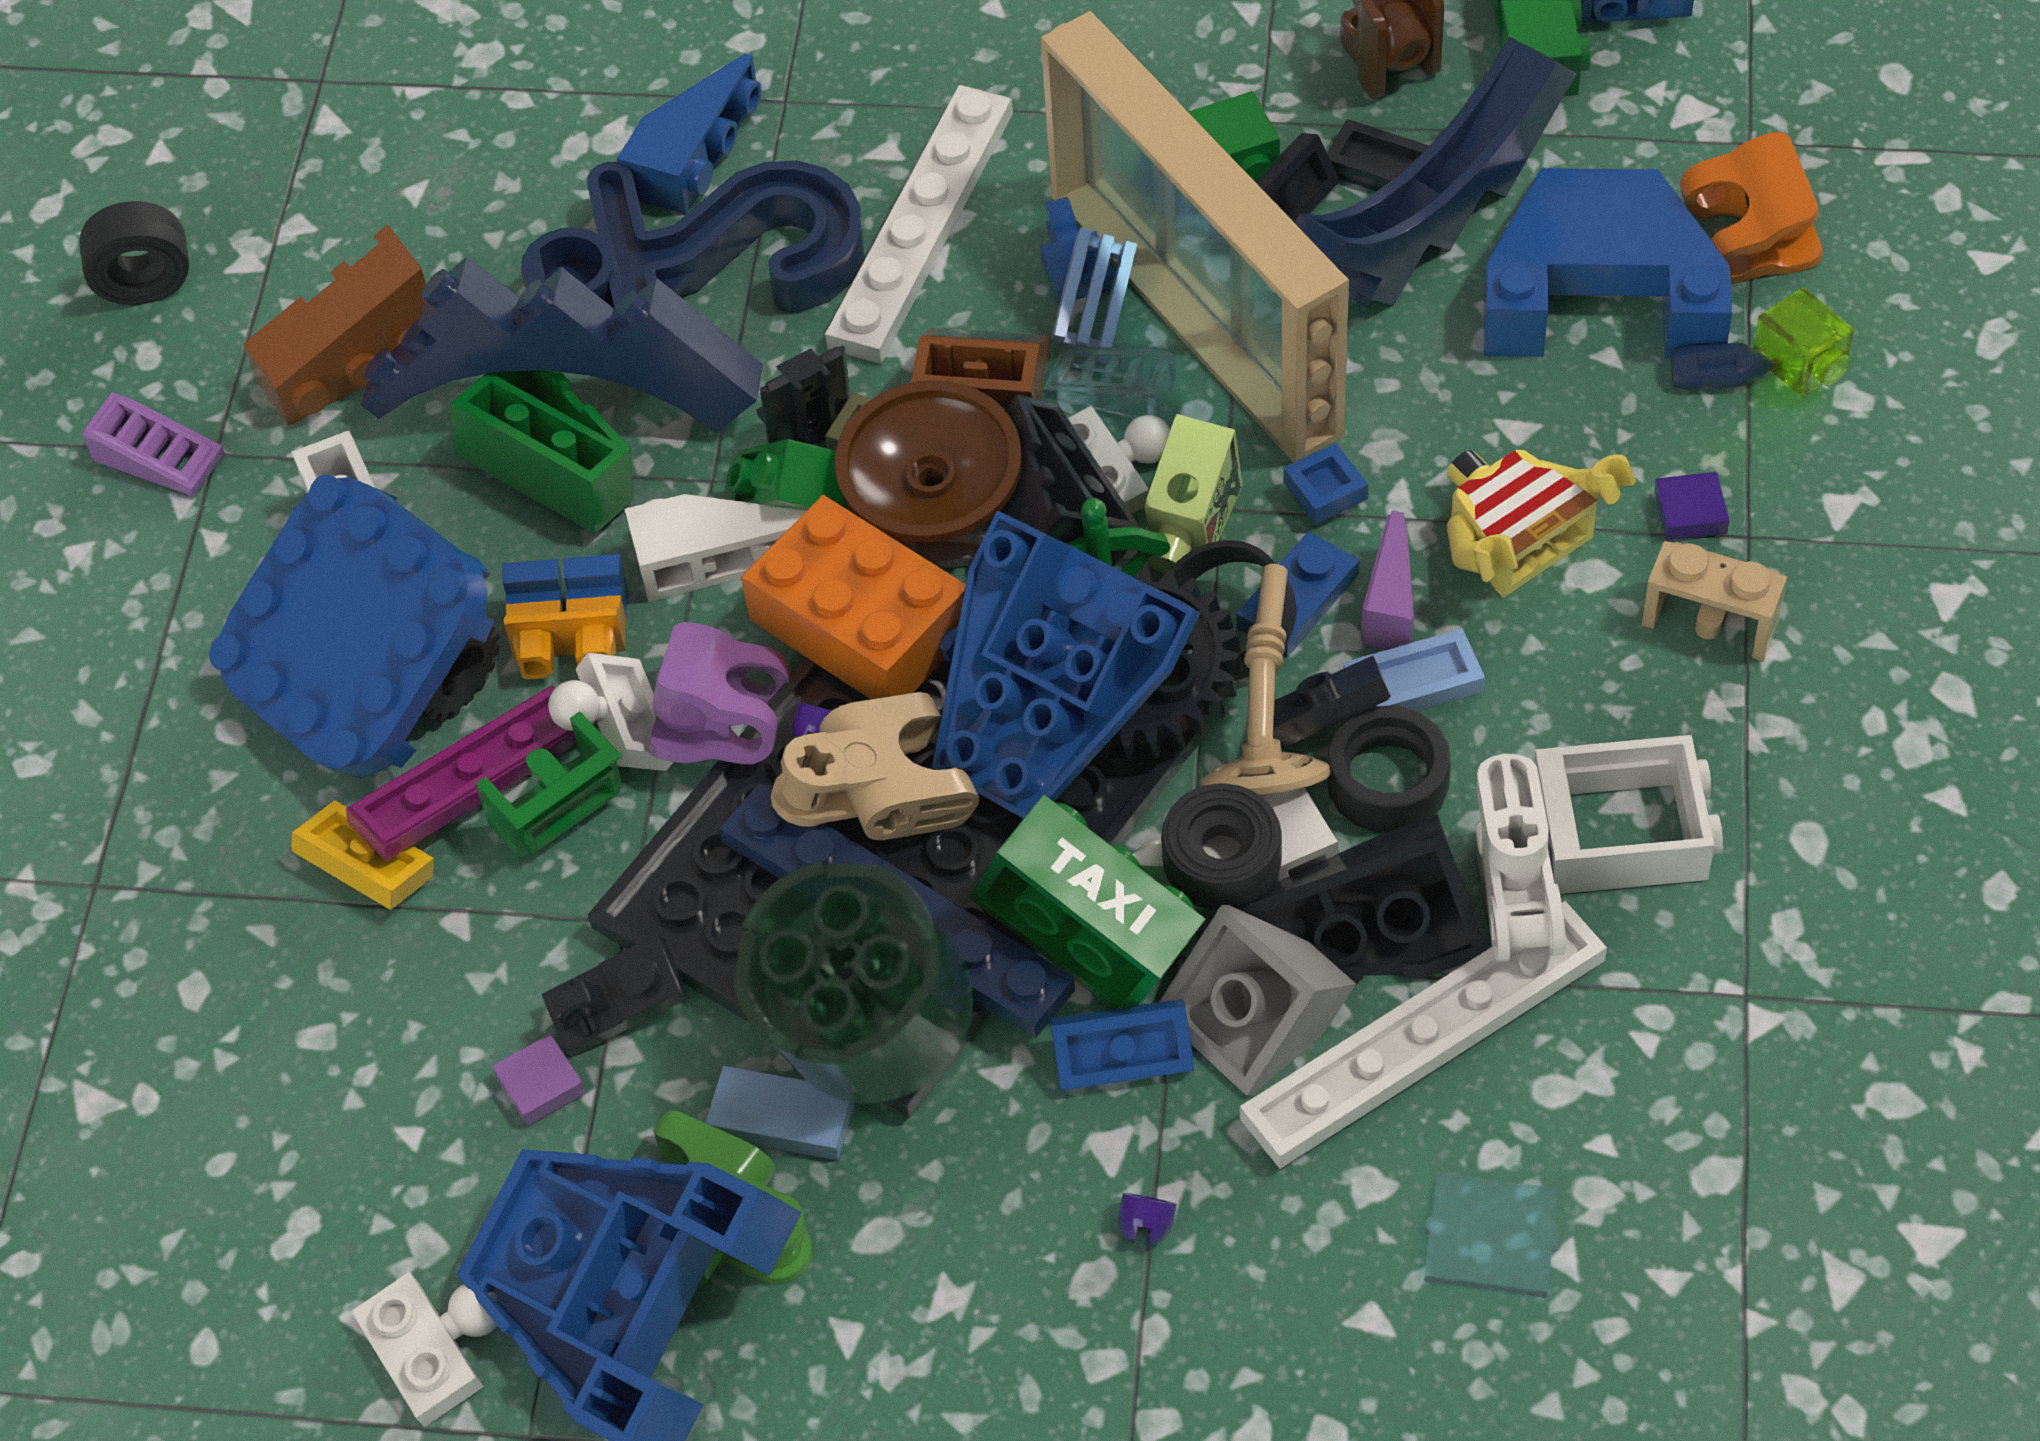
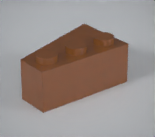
(324, 346)

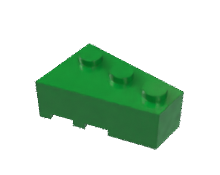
(544, 444)

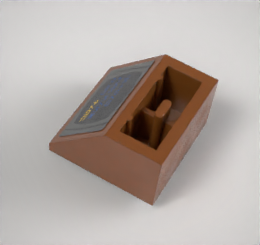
(984, 360)

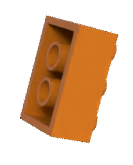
(854, 601)

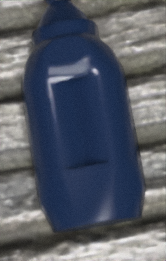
(1717, 366)

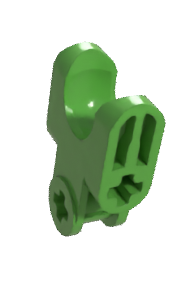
(690, 1140)

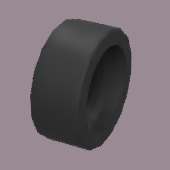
(1388, 727)

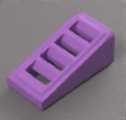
(121, 424)
(1389, 600)

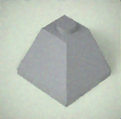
(1256, 996)

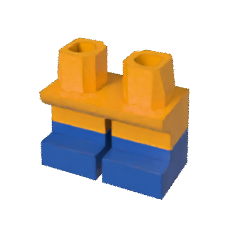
(558, 621)

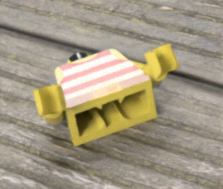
(1525, 513)

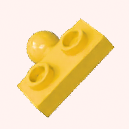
(343, 853)

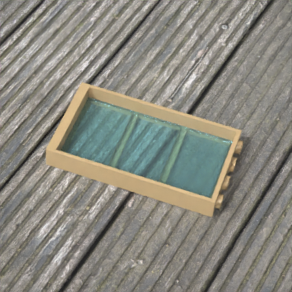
(1209, 241)

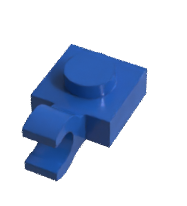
(1057, 255)

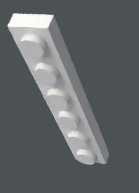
(919, 224)
(1413, 1042)

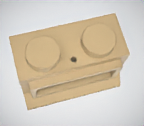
(1720, 586)

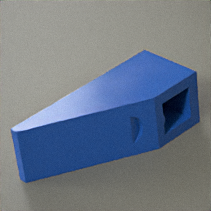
(685, 138)

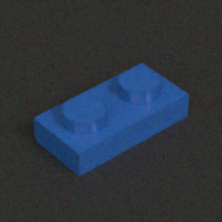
(1318, 578)
(1122, 1044)

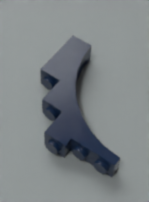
(1433, 198)
(560, 325)

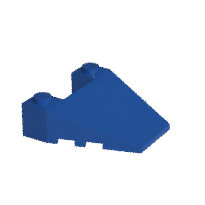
(1604, 238)
(600, 1268)

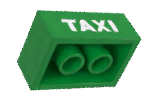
(1086, 905)

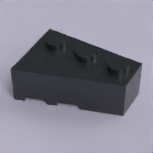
(1058, 475)

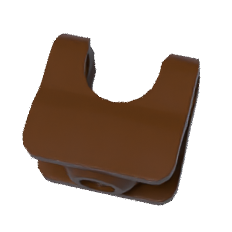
(1392, 38)

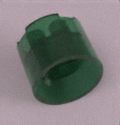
(884, 1025)

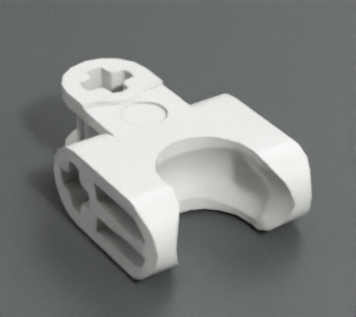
(1515, 858)

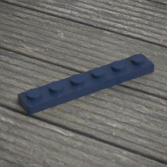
(1001, 971)

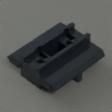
(805, 397)

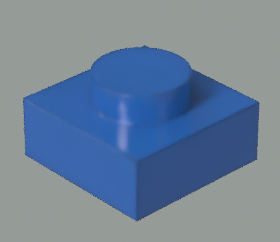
(1325, 483)

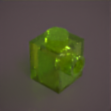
(1805, 342)

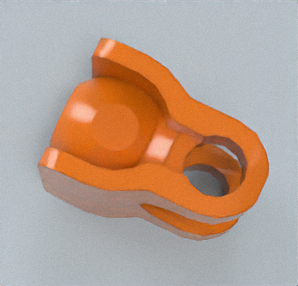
(1770, 195)

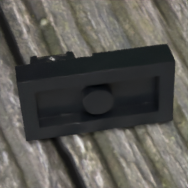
(1300, 176)
(615, 995)

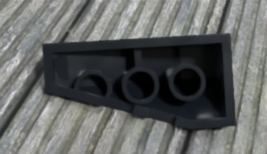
(1380, 906)

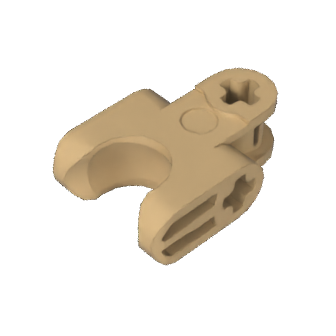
(863, 772)

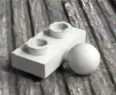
(1142, 442)
(620, 701)
(421, 1345)

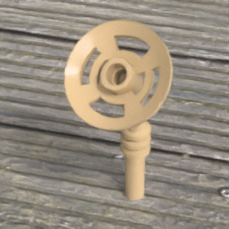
(1263, 763)

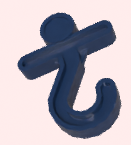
(711, 235)

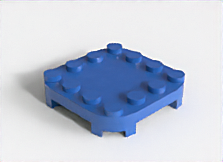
(351, 626)

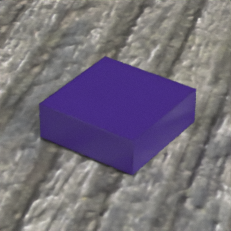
(1691, 506)

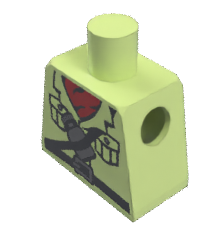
(1193, 487)

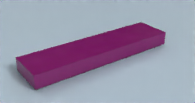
(445, 783)

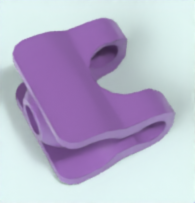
(704, 694)

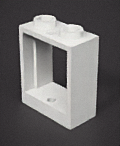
(1624, 767)

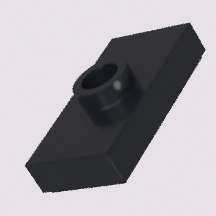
(1327, 700)

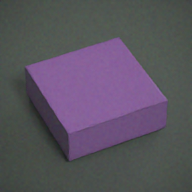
(538, 1079)

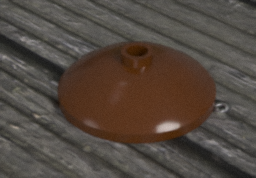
(921, 437)

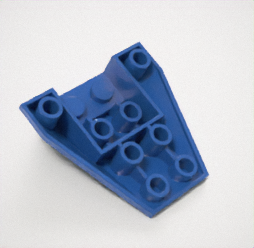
(1049, 663)

